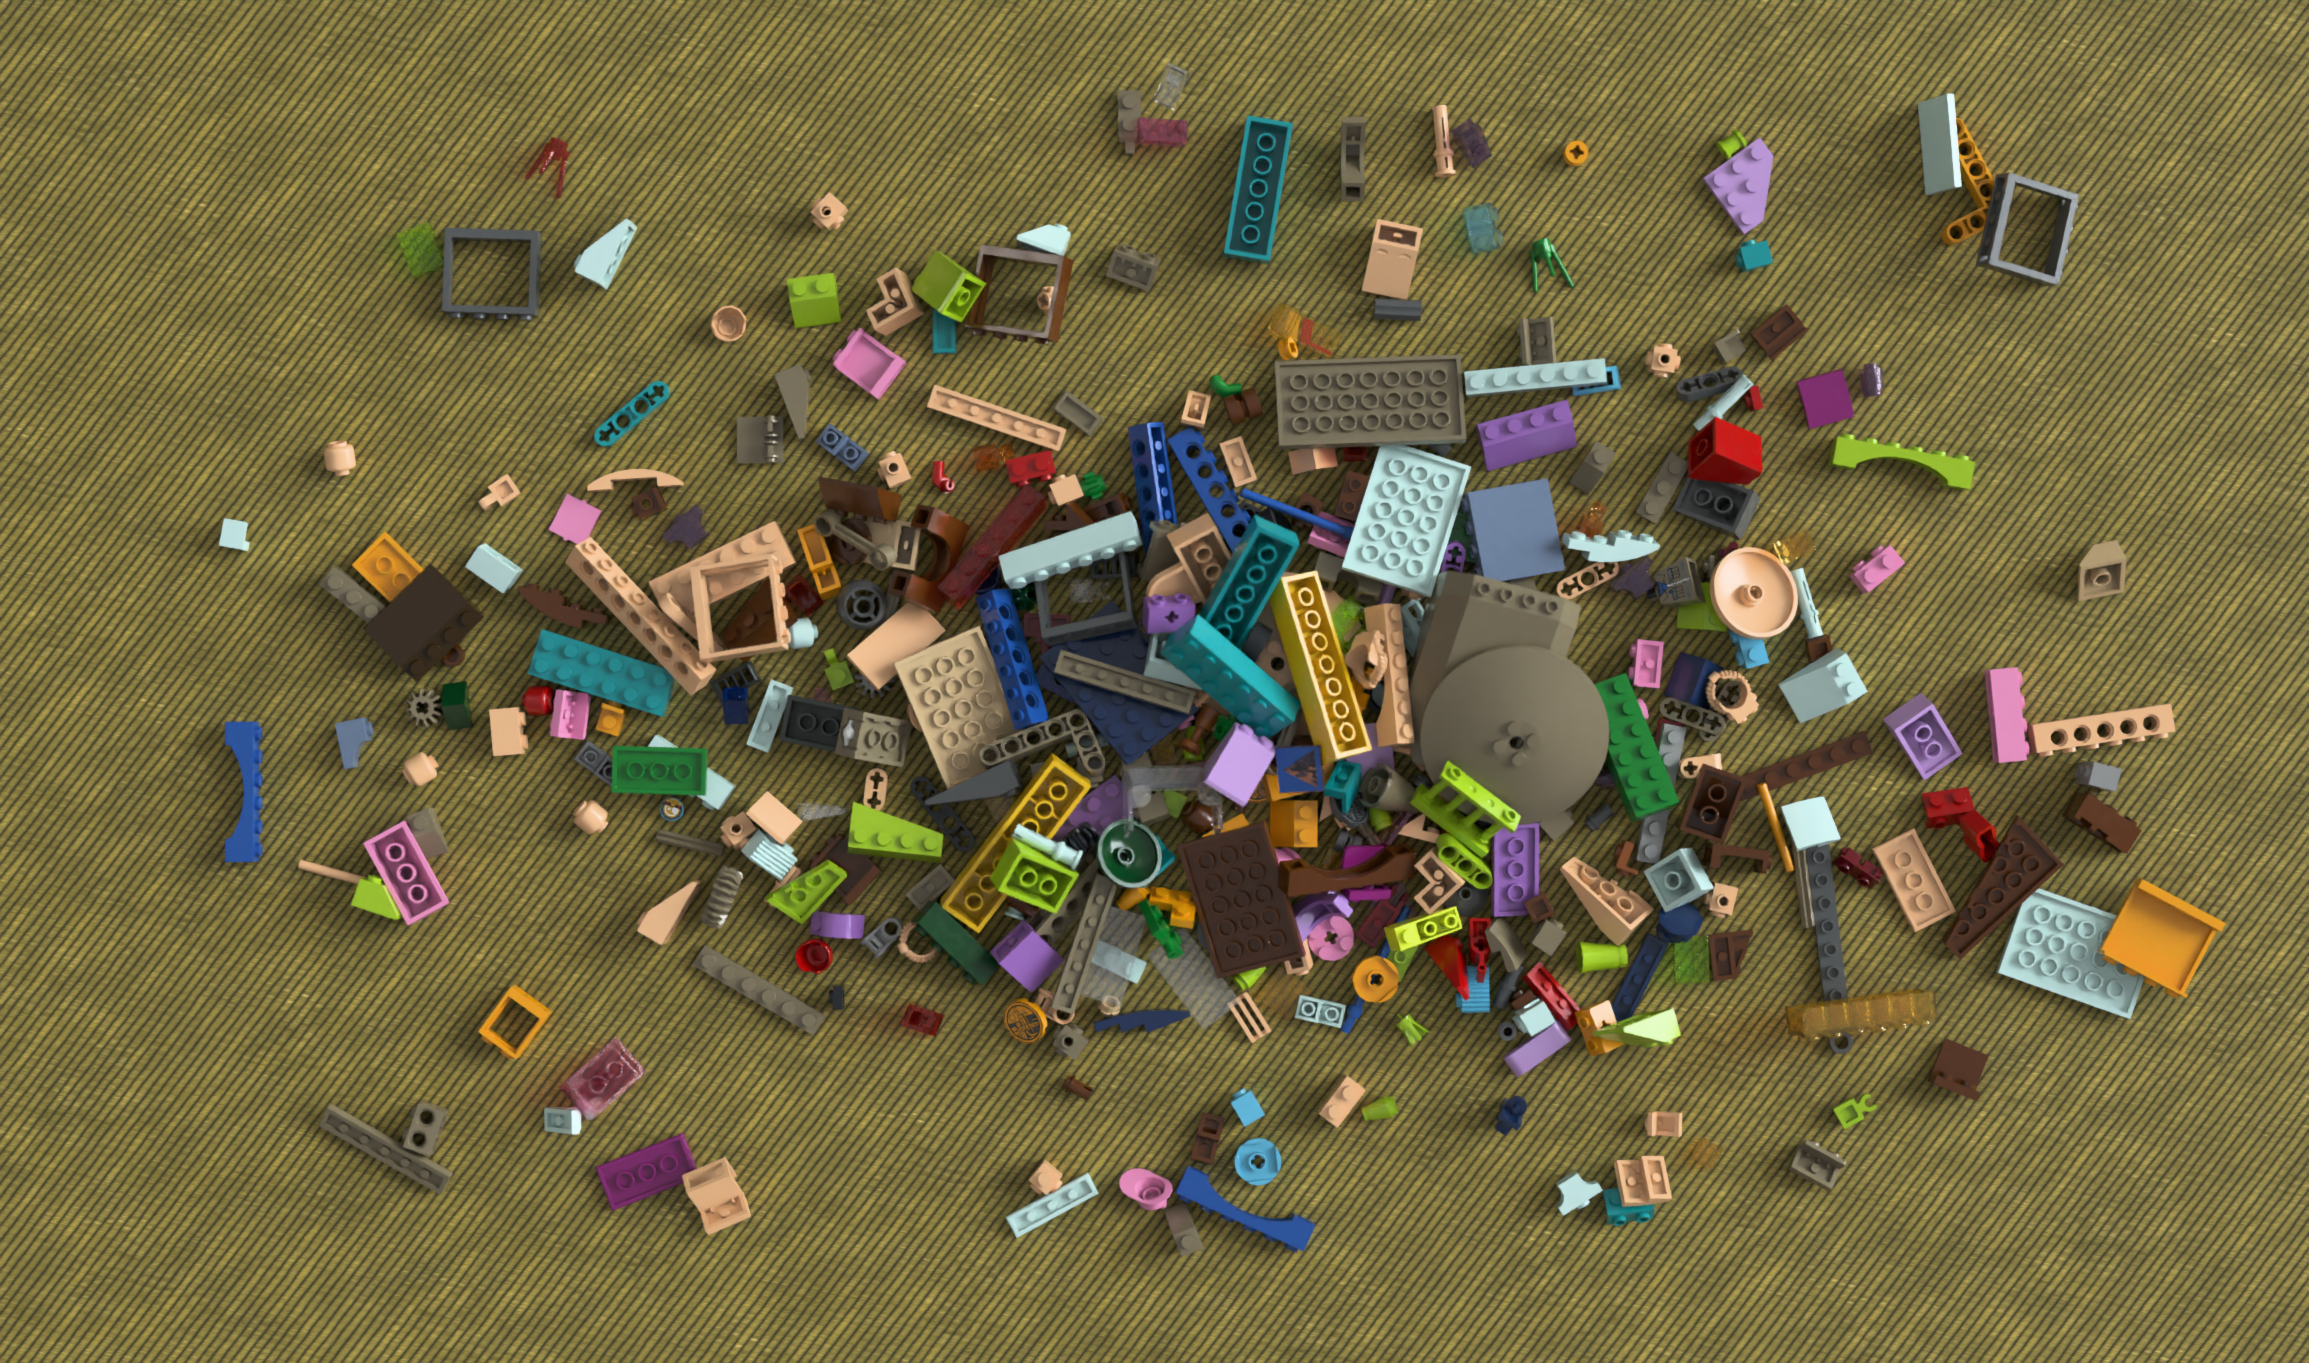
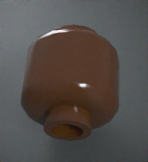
(1197, 817)

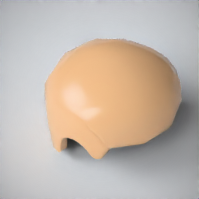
(728, 323)

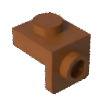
(1622, 853)

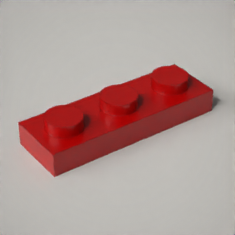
(1552, 994)

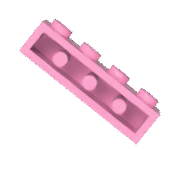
(2005, 715)

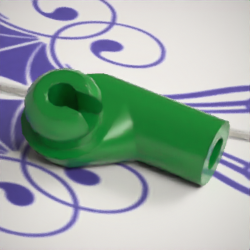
(1221, 388)

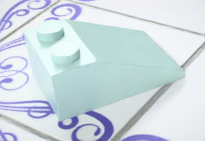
(604, 256)
(1822, 686)

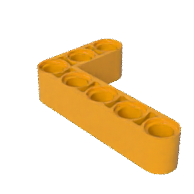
(1973, 184)

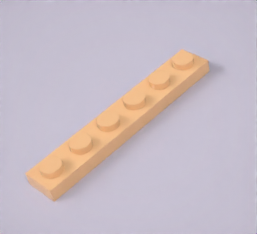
(996, 418)

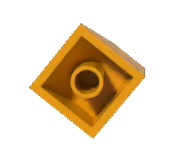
(1294, 823)

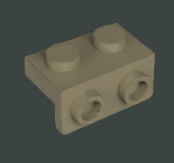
(1537, 341)
(1816, 1164)

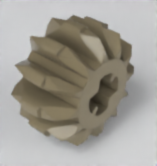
(424, 717)

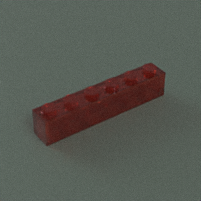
(995, 541)

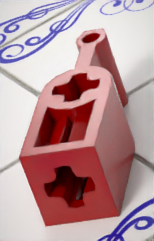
(1478, 943)

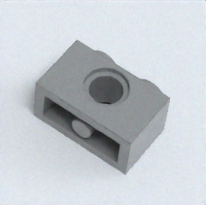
(2098, 776)

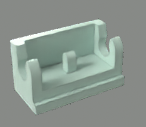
(493, 568)

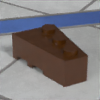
(756, 621)
(2102, 822)

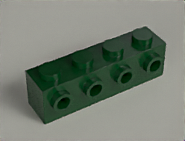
(955, 943)

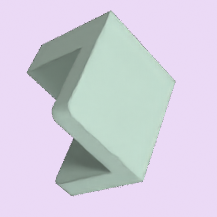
(234, 534)

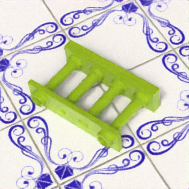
(1453, 821)

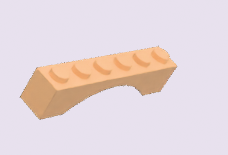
(1395, 719)

